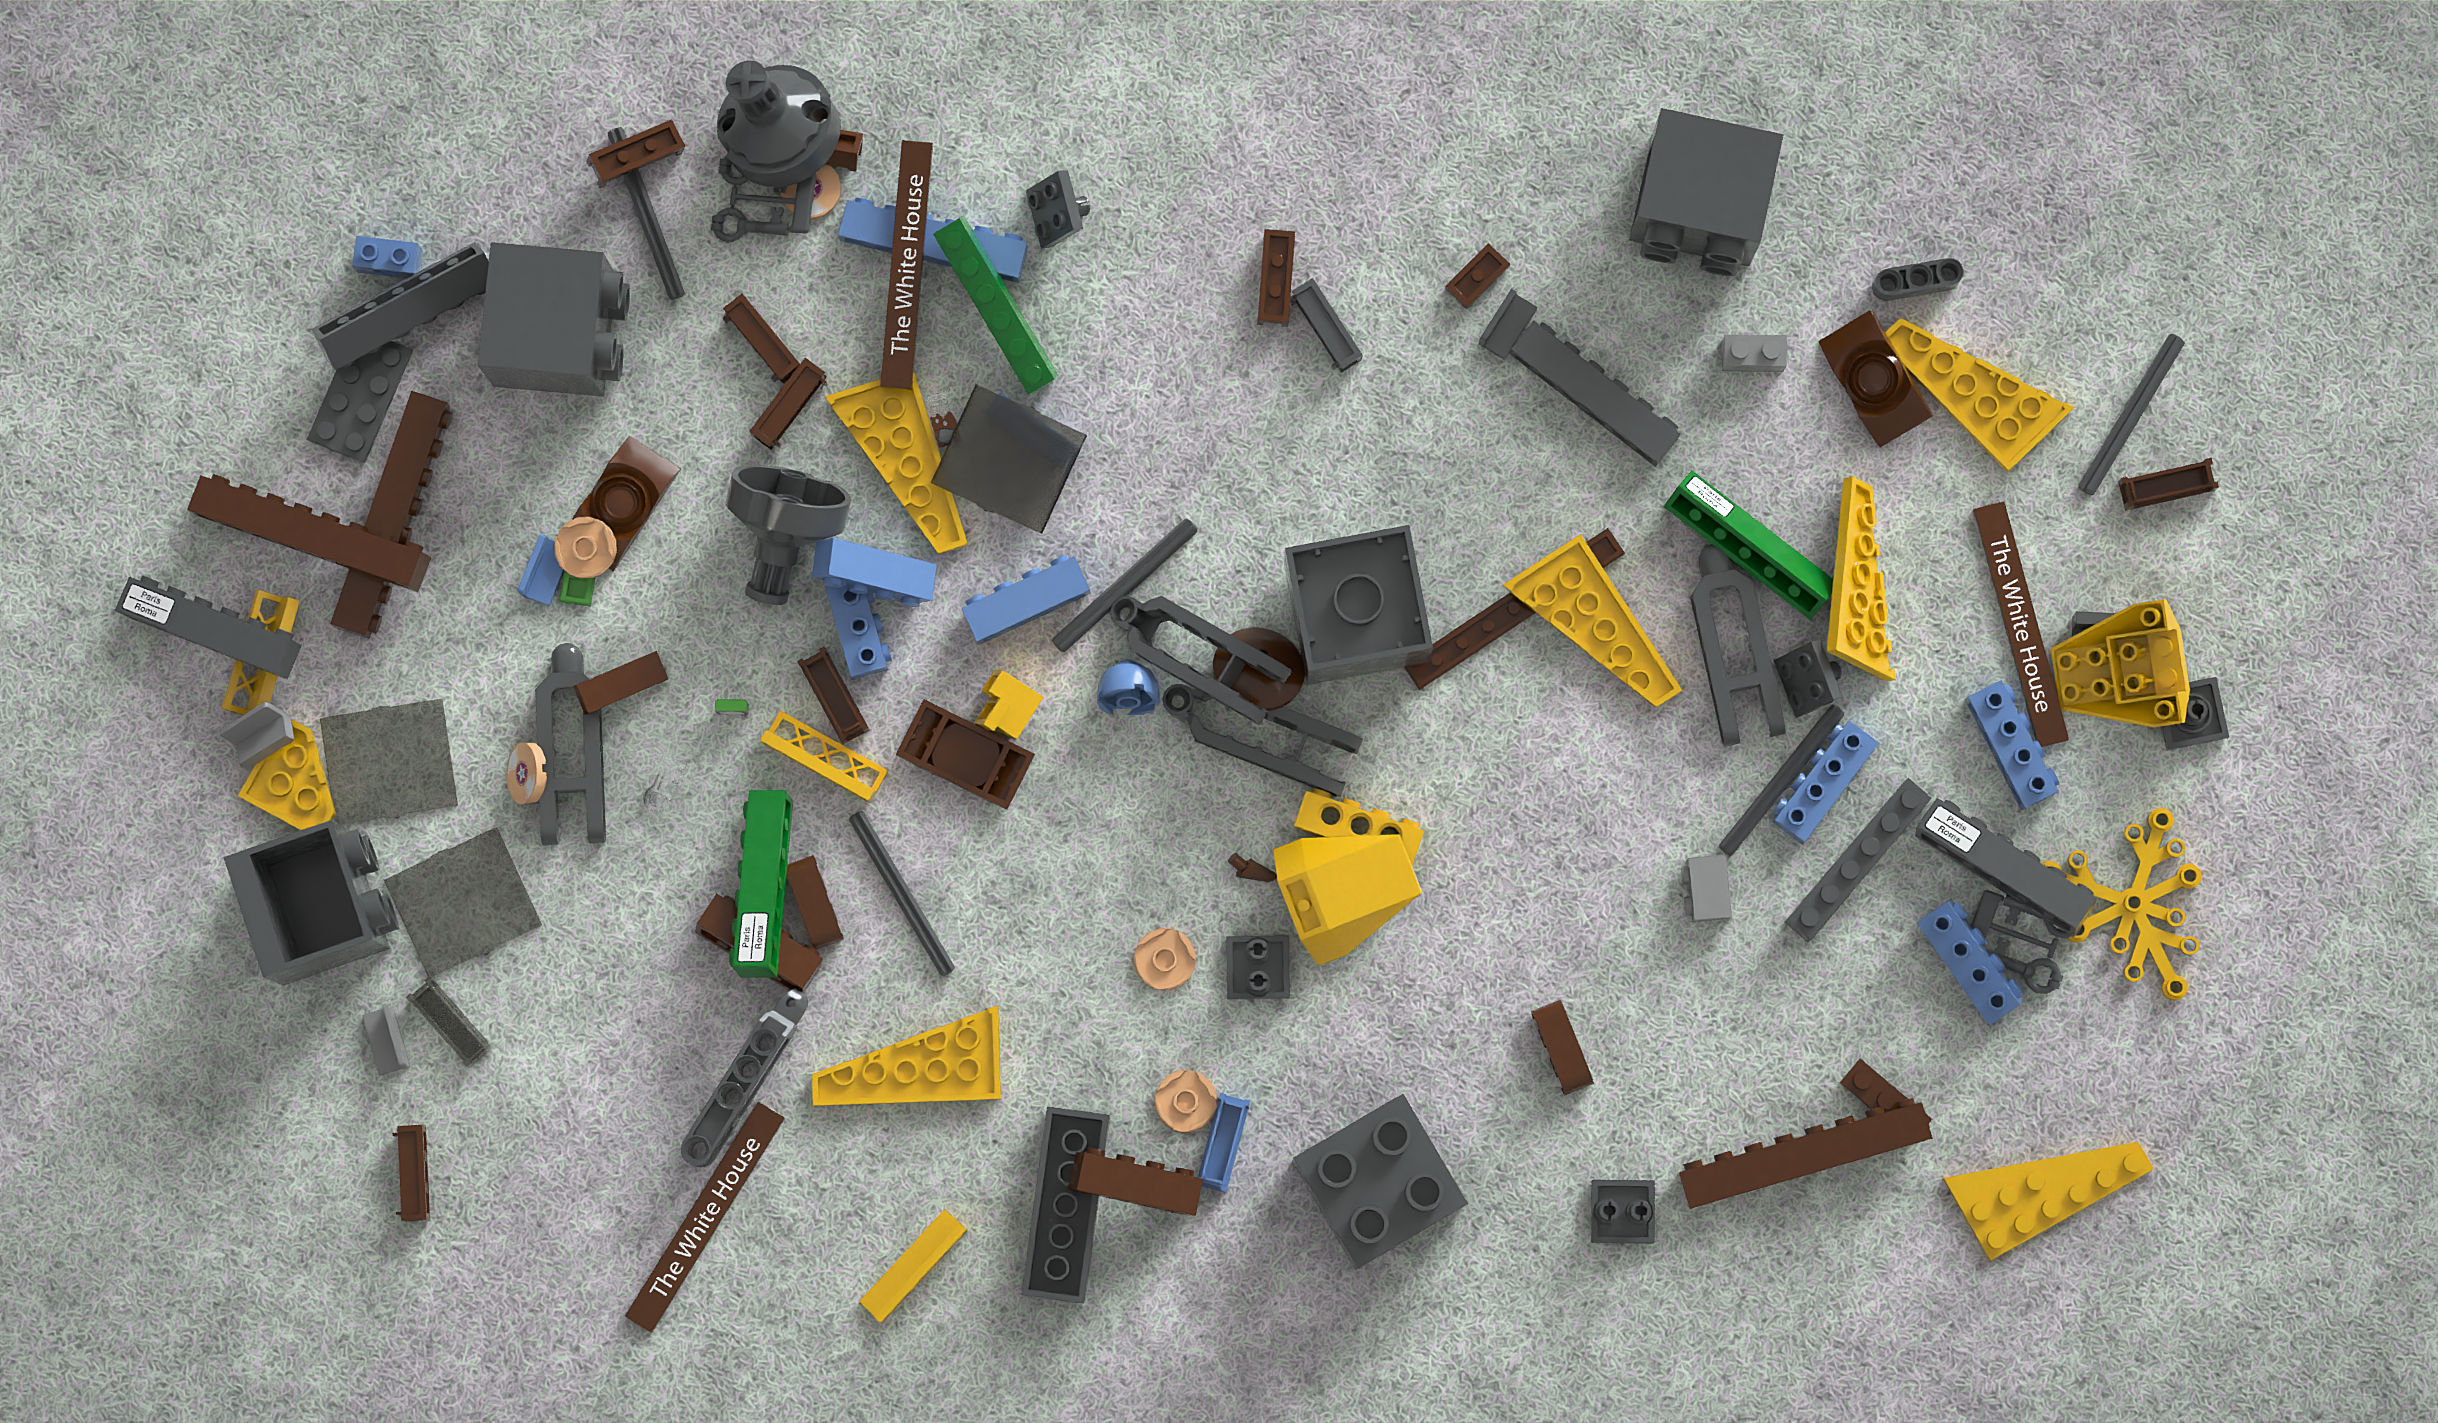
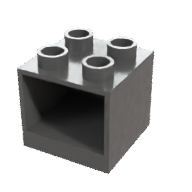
(1705, 191)
(551, 320)
(1358, 604)
(311, 901)
(1379, 1181)

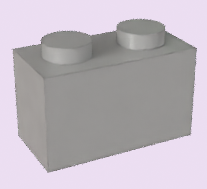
(1754, 353)
(1707, 888)

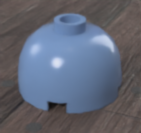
(1128, 687)

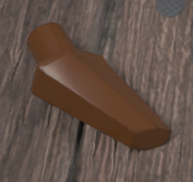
(1251, 869)

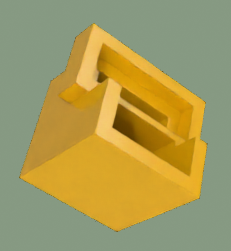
(1009, 705)

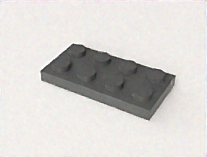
(359, 401)

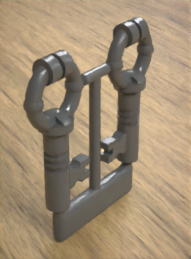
(801, 214)
(1983, 921)

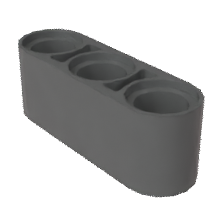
(1929, 270)

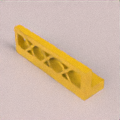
(263, 681)
(818, 766)
(913, 1266)

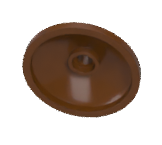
(1257, 686)

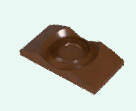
(1875, 378)
(628, 492)
(965, 754)

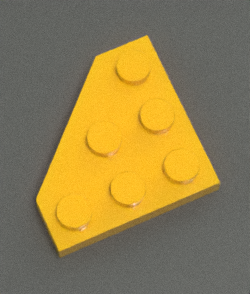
(292, 783)

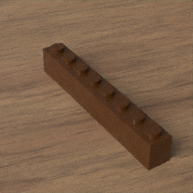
(394, 506)
(310, 533)
(1805, 1154)

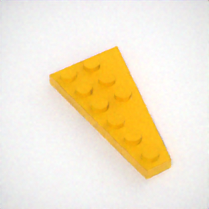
(1986, 401)
(902, 447)
(1858, 588)
(1584, 605)
(935, 1066)
(2029, 1197)

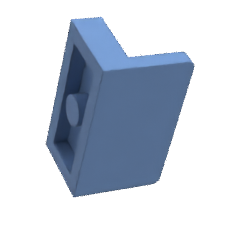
(541, 573)

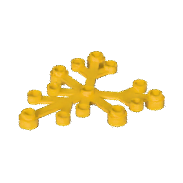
(2149, 936)

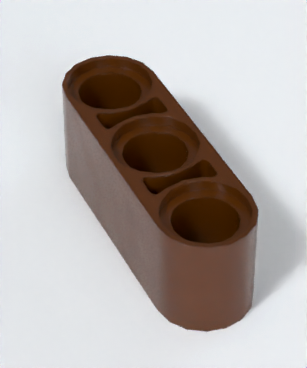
(814, 902)
(1562, 1047)

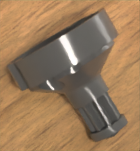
(775, 124)
(784, 513)

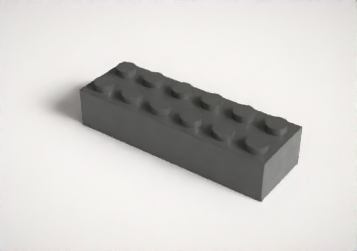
(1061, 1217)

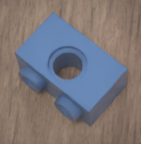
(386, 257)

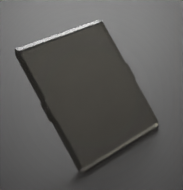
(1008, 458)
(389, 761)
(463, 902)

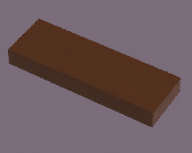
(620, 682)

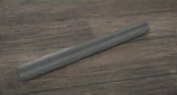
(650, 226)
(2131, 414)
(1124, 585)
(1781, 780)
(902, 893)

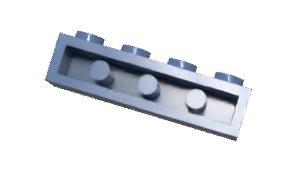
(874, 571)
(1025, 600)
(858, 632)
(2012, 745)
(1825, 782)
(1970, 961)

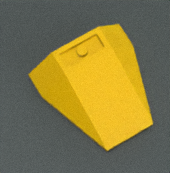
(2126, 668)
(1343, 889)

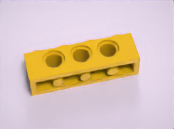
(1316, 802)

